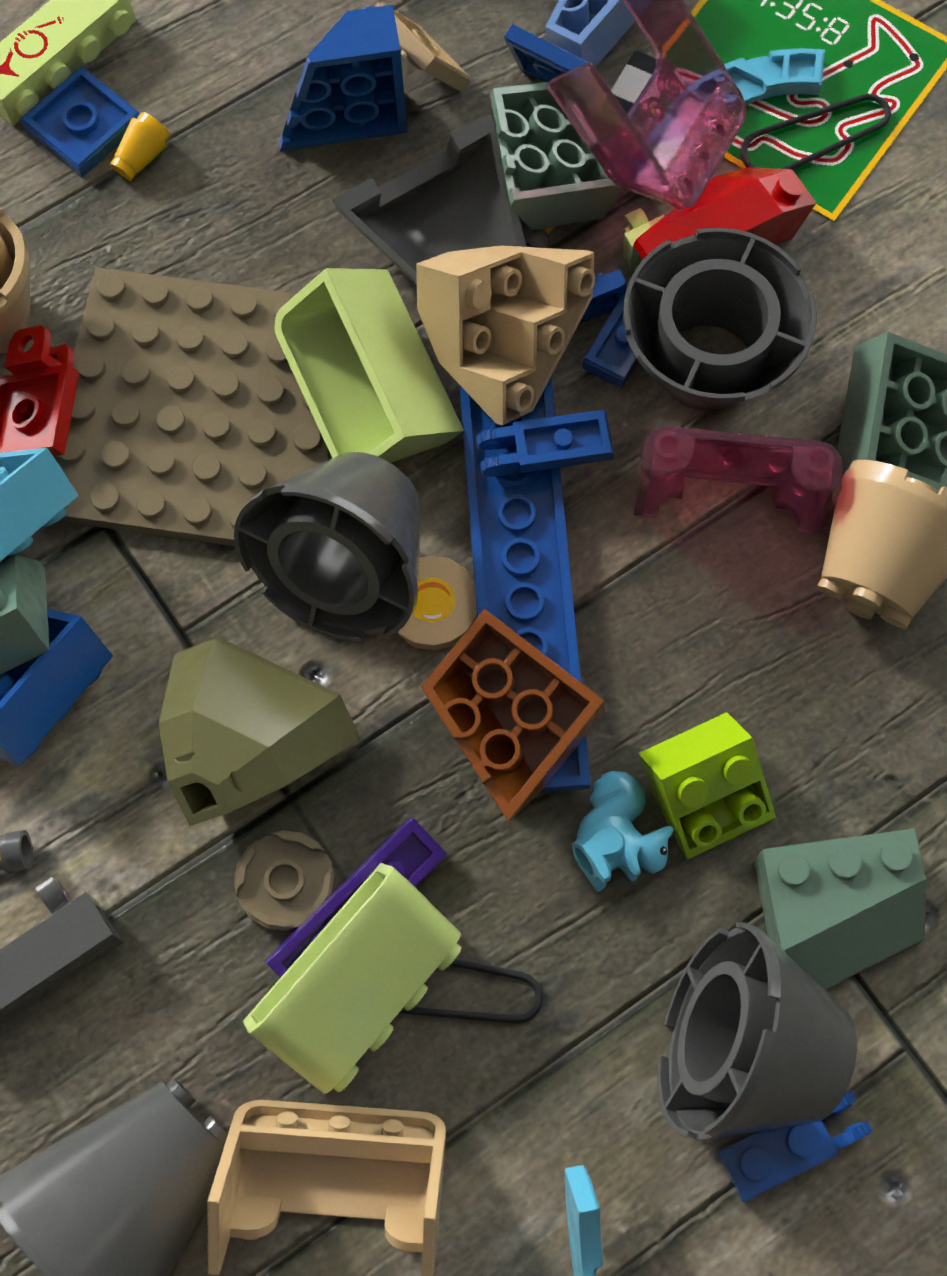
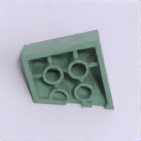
(546, 162)
(897, 408)
(22, 611)
(844, 901)

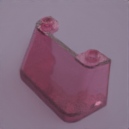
(801, 469)

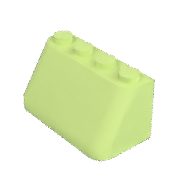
(364, 366)
(354, 980)

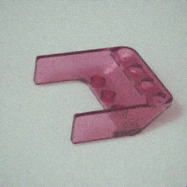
(677, 124)

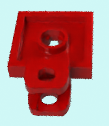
(37, 390)

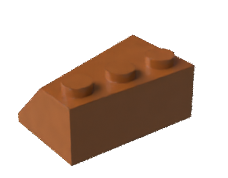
(510, 710)

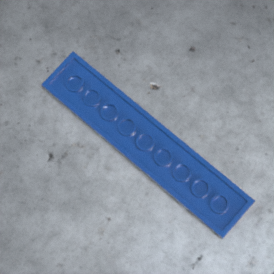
(524, 557)

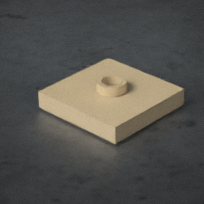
(426, 54)

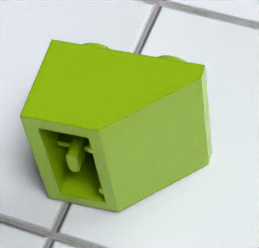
(708, 784)

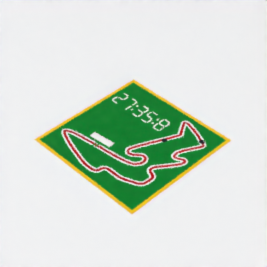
(866, 52)

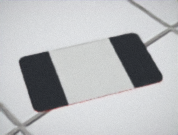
(633, 79)

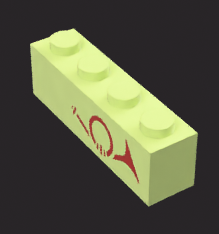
(53, 47)

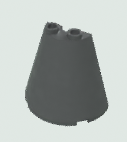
(440, 205)
(117, 1190)

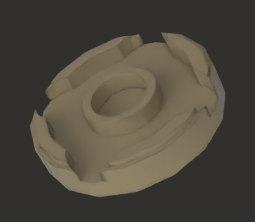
(283, 880)

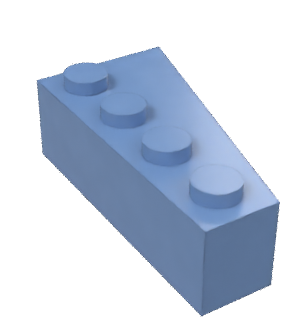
(588, 27)

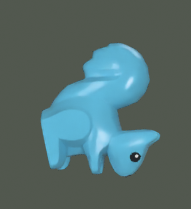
(608, 837)

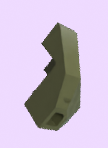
(243, 728)

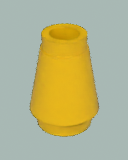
(139, 146)

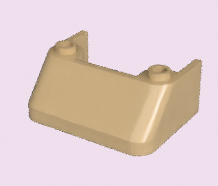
(331, 1165)

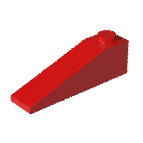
(749, 199)

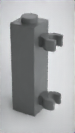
(53, 949)

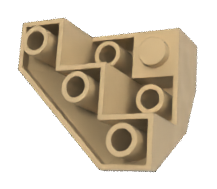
(503, 319)

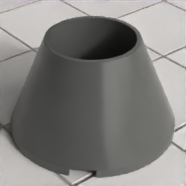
(726, 283)
(337, 546)
(752, 1041)

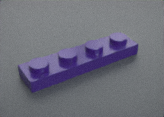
(407, 850)

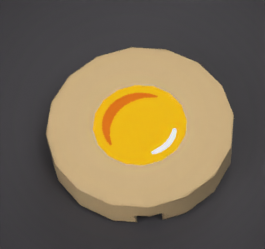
(443, 605)

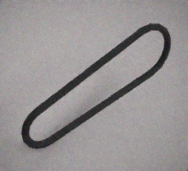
(872, 97)
(486, 1016)

